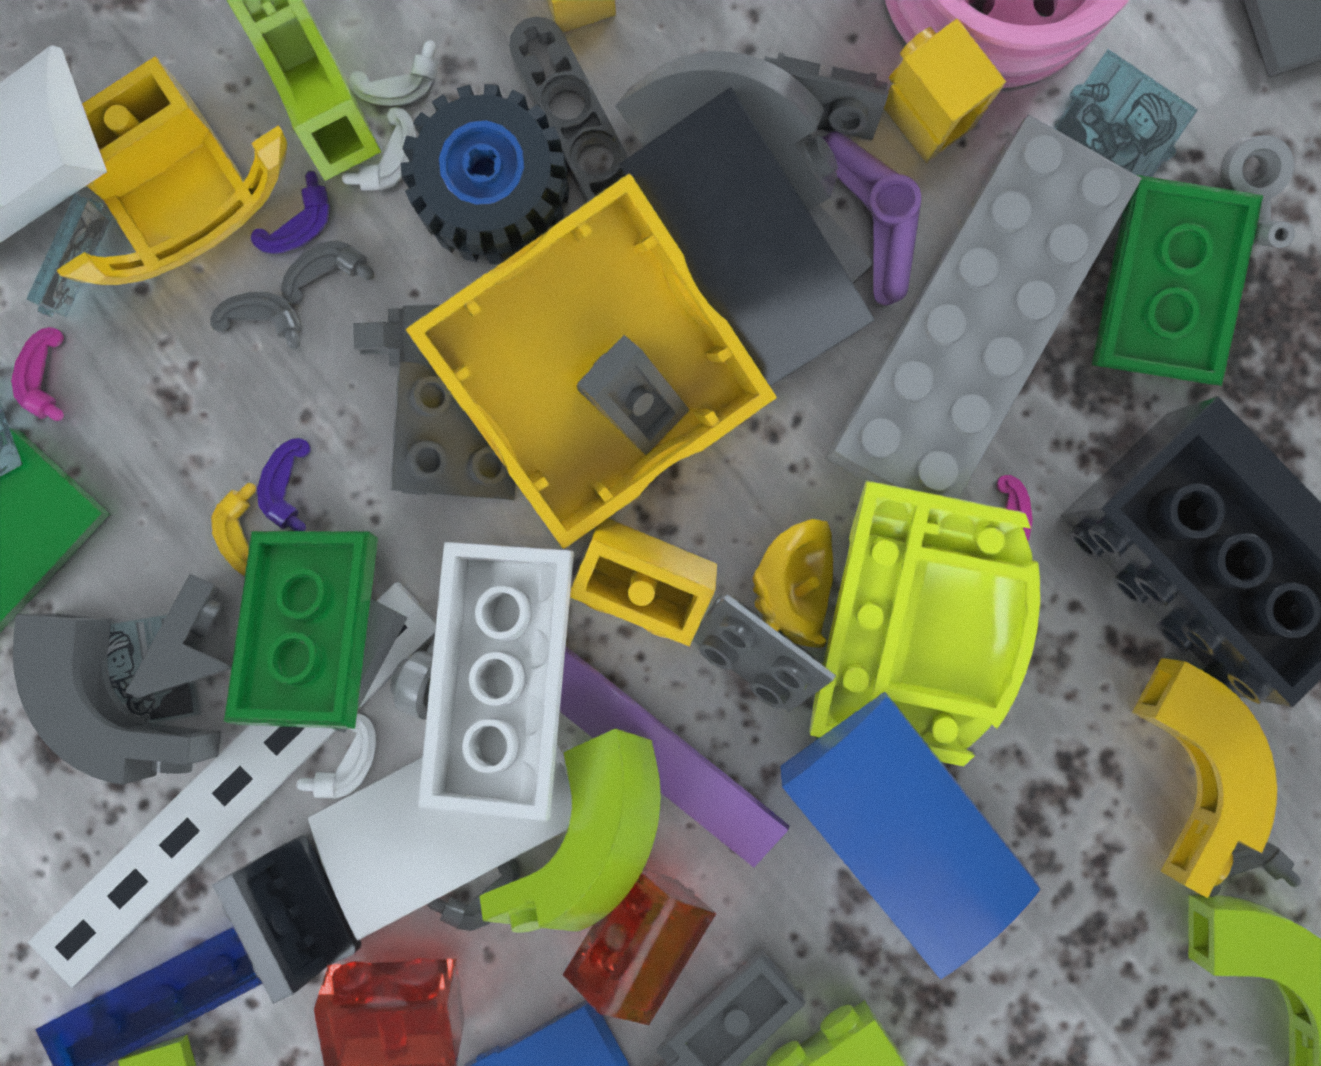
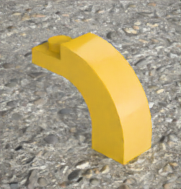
(1231, 766)

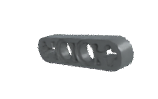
(577, 133)

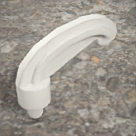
(400, 89)
(388, 171)
(352, 768)

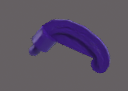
(303, 226)
(275, 481)

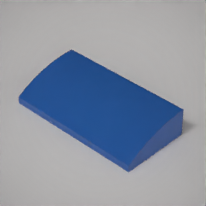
(910, 834)

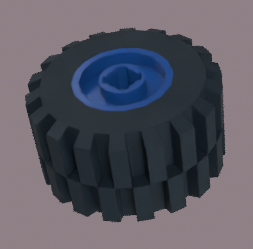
(485, 173)

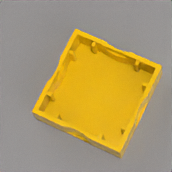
(539, 324)

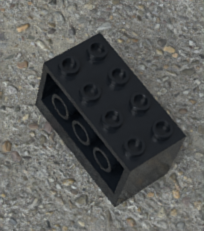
(1216, 547)

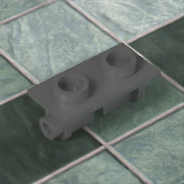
(849, 98)

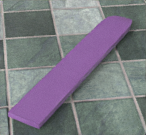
(684, 773)

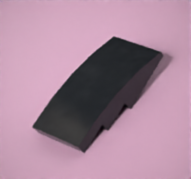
(748, 237)

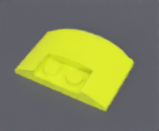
(934, 614)

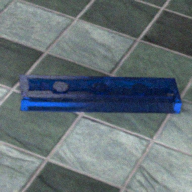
(151, 1003)

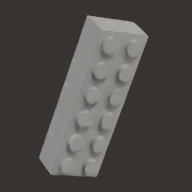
(984, 314)

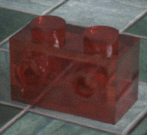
(639, 948)
(390, 1013)

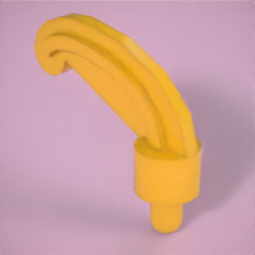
(227, 528)

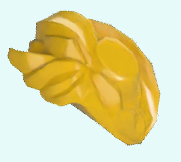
(797, 582)

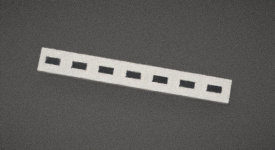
(198, 823)

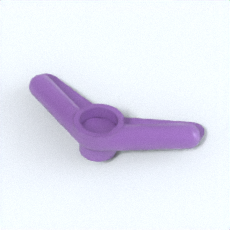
(894, 209)

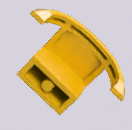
(167, 177)

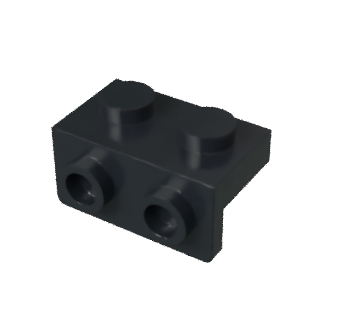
(287, 917)

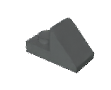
(633, 395)
(170, 657)

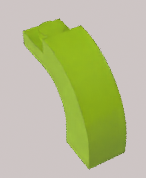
(309, 83)
(606, 842)
(1252, 941)

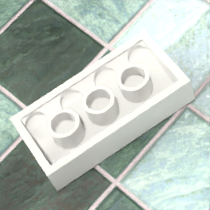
(43, 141)
(496, 680)
(397, 857)

